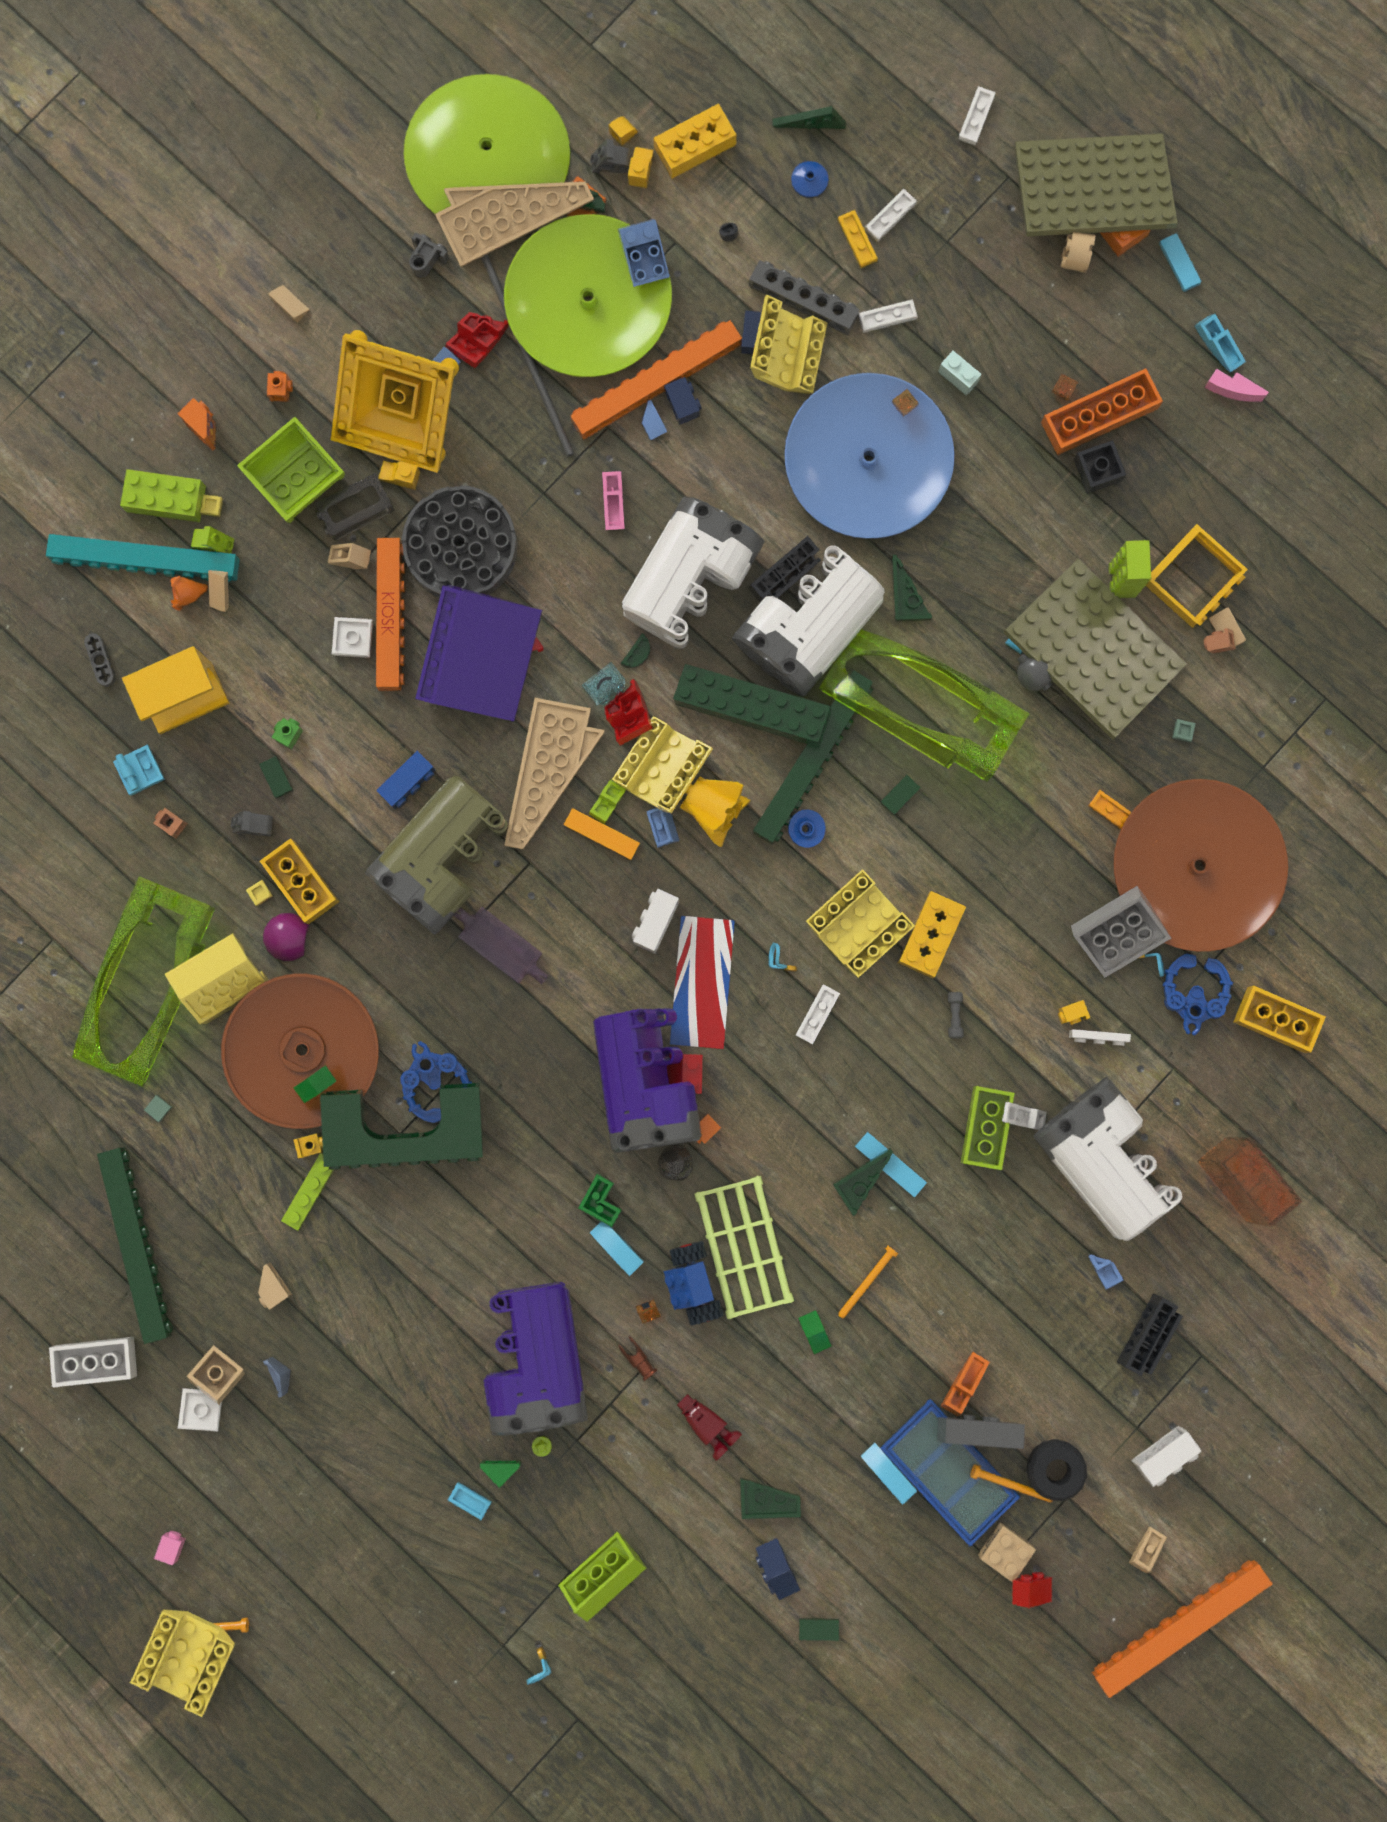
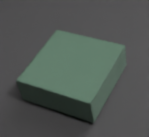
(1183, 730)
(158, 1108)

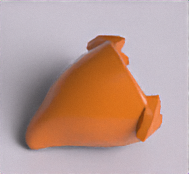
(186, 591)

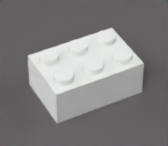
(655, 920)
(1166, 1456)

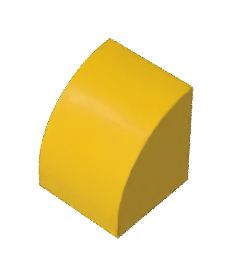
(622, 130)

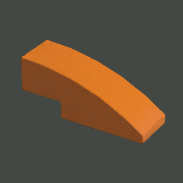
(965, 1384)

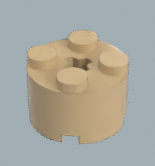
(1078, 251)

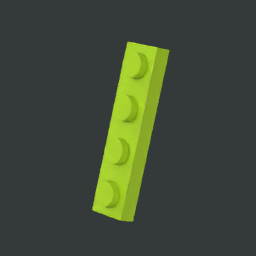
(307, 1194)

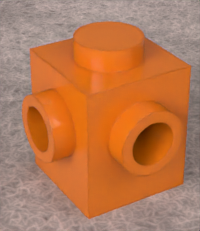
(279, 386)

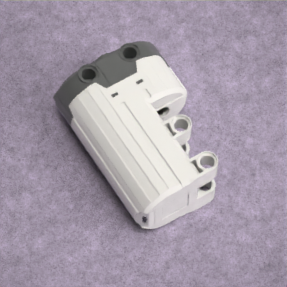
(692, 547)
(805, 643)
(1087, 1151)

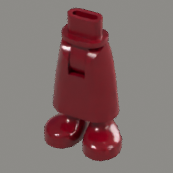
(708, 1425)

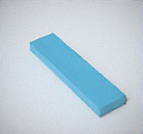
(895, 1167)

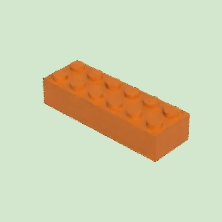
(1101, 411)

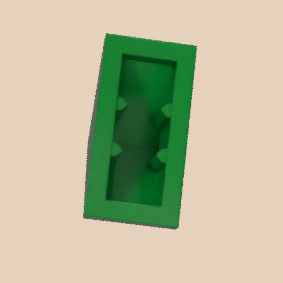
(315, 1084)
(814, 1332)
(499, 1471)

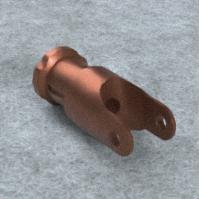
(639, 1361)

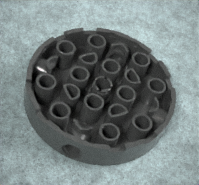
(456, 516)

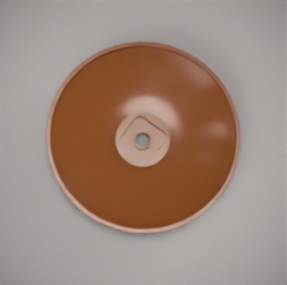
(264, 1037)

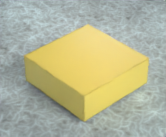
(211, 505)
(259, 893)

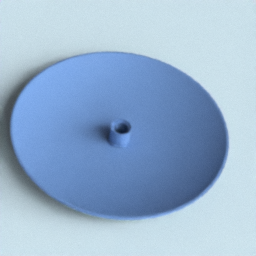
(856, 420)

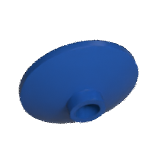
(809, 186)
(815, 826)

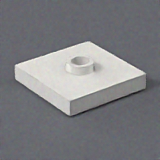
(352, 637)
(198, 1411)

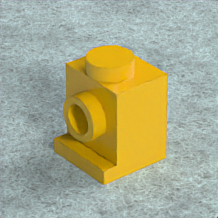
(1073, 1012)
(301, 1145)

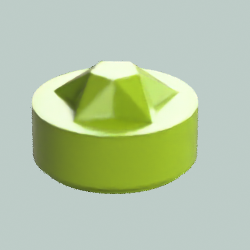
(541, 1446)

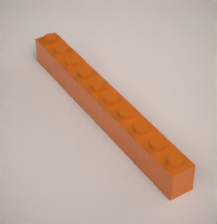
(651, 382)
(1181, 1628)

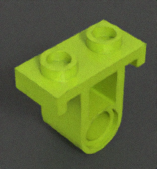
(211, 540)

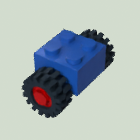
(690, 1284)

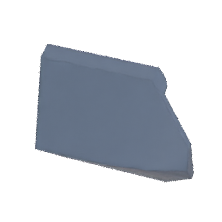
(279, 1374)

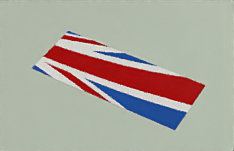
(702, 982)

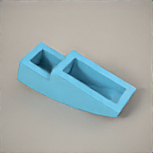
(1220, 342)
(617, 1247)
(888, 1473)

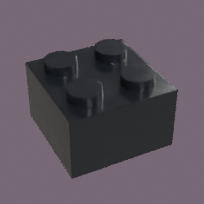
(1099, 467)

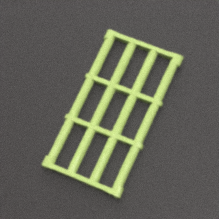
(739, 1267)

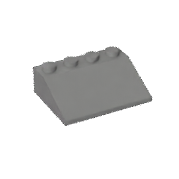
(1120, 932)

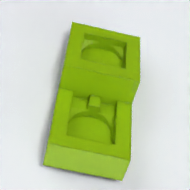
(607, 801)

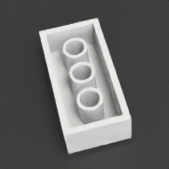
(93, 1362)

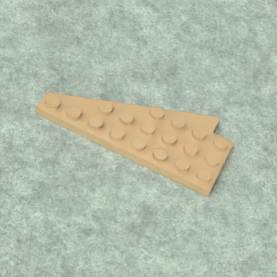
(494, 216)
(552, 756)

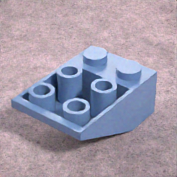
(643, 252)

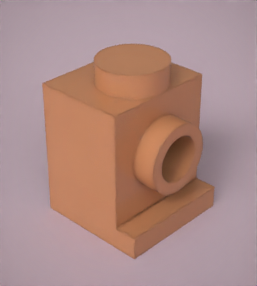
(1220, 641)
(162, 819)

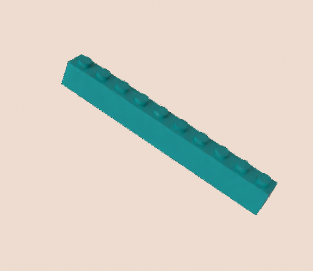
(140, 557)

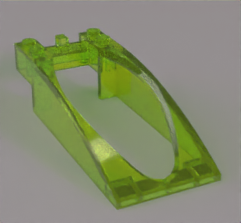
(936, 745)
(188, 939)

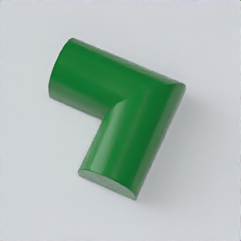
(595, 1203)

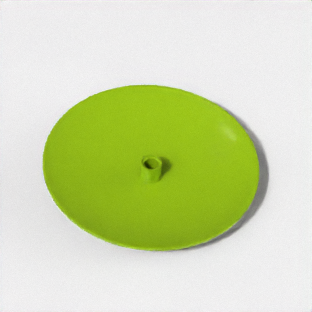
(479, 112)
(548, 307)

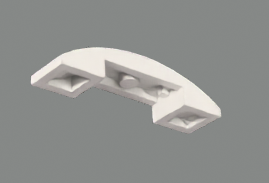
(1024, 1116)

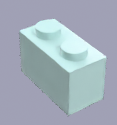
(959, 373)

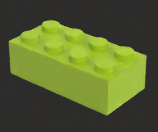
(162, 495)
(1130, 569)
(985, 1131)

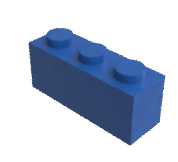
(406, 780)

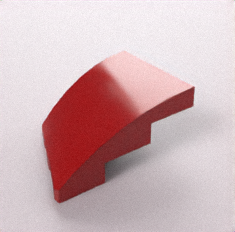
(476, 337)
(628, 714)

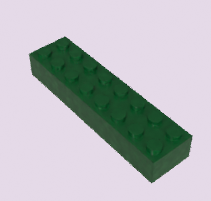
(752, 705)

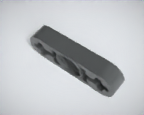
(100, 646)

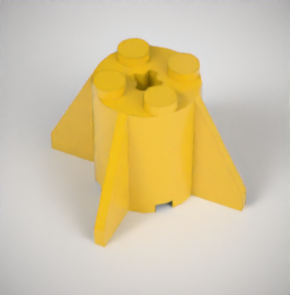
(714, 806)

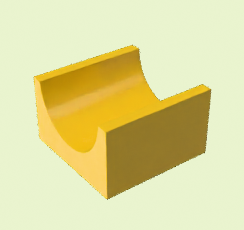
(176, 690)

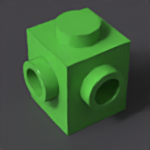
(287, 732)

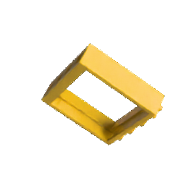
(1215, 549)

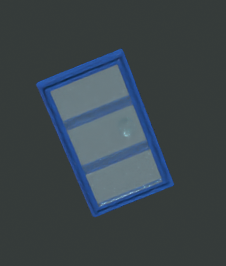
(943, 1475)

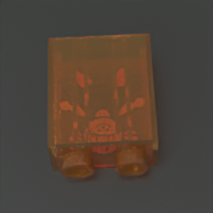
(1249, 1181)

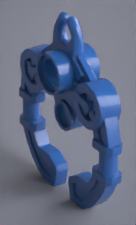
(1195, 998)
(431, 1076)

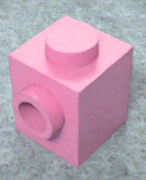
(170, 1547)

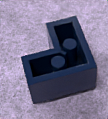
(777, 1570)

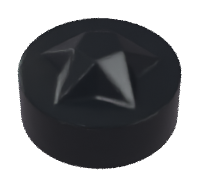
(728, 231)

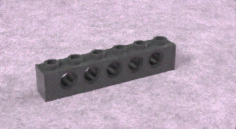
(806, 306)

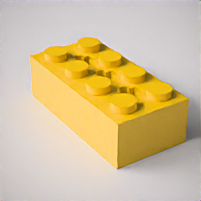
(695, 141)
(287, 879)
(943, 930)
(1290, 1014)

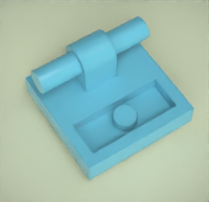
(138, 770)

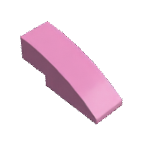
(1236, 387)
(613, 500)

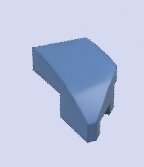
(652, 422)
(1106, 1271)

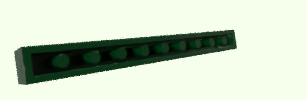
(806, 768)
(134, 1245)

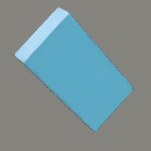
(469, 1500)

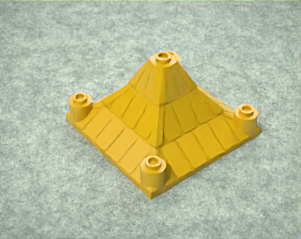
(392, 402)

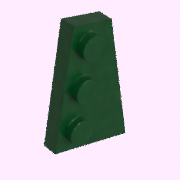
(767, 1502)

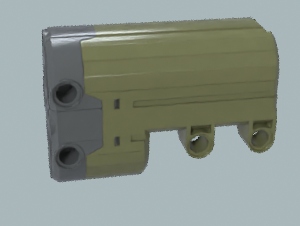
(420, 856)

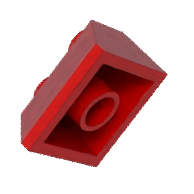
(687, 1070)

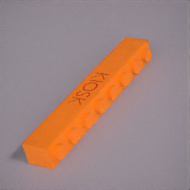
(389, 615)

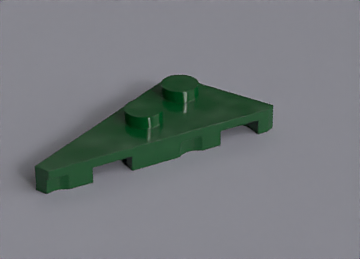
(815, 119)
(907, 601)
(857, 1184)

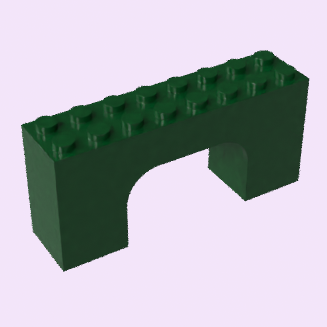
(352, 1143)

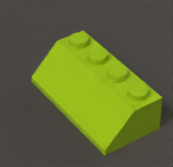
(601, 1577)

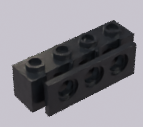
(804, 550)
(1150, 1326)

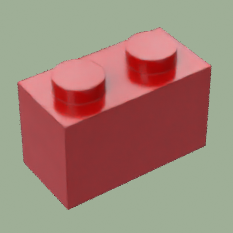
(1032, 1590)

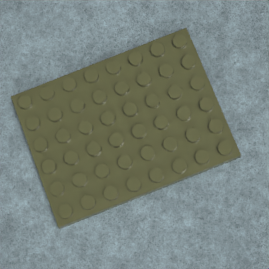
(1095, 185)
(1095, 648)

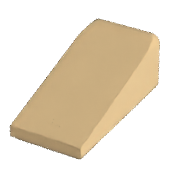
(1148, 1550)

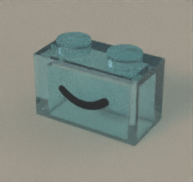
(604, 684)

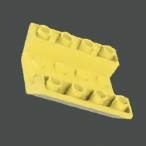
(787, 348)
(661, 766)
(859, 924)
(215, 979)
(184, 1658)

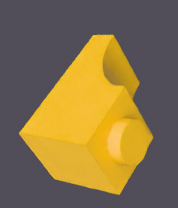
(640, 167)
(400, 474)

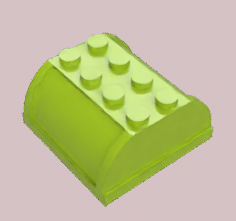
(291, 469)

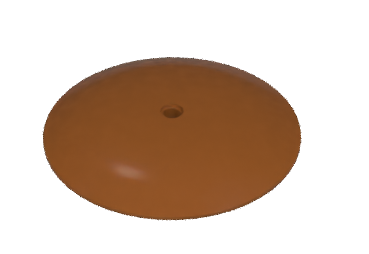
(1239, 855)

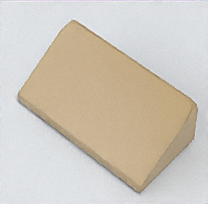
(288, 303)
(218, 590)
(1225, 619)

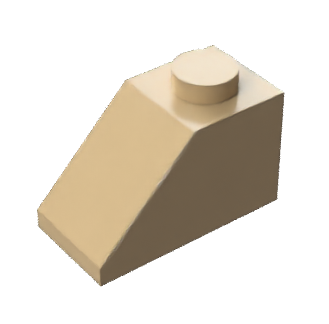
(349, 556)
(272, 1288)

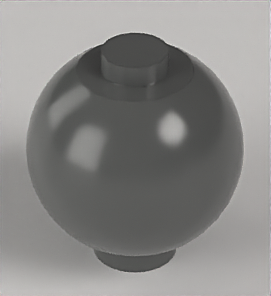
(1033, 674)

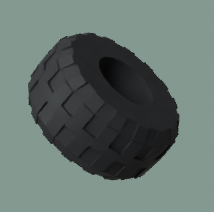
(1070, 1483)

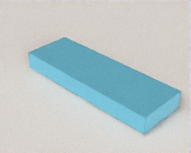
(1180, 262)

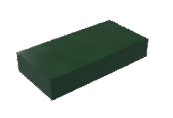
(276, 777)
(900, 795)
(819, 1629)

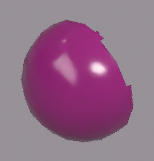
(285, 936)

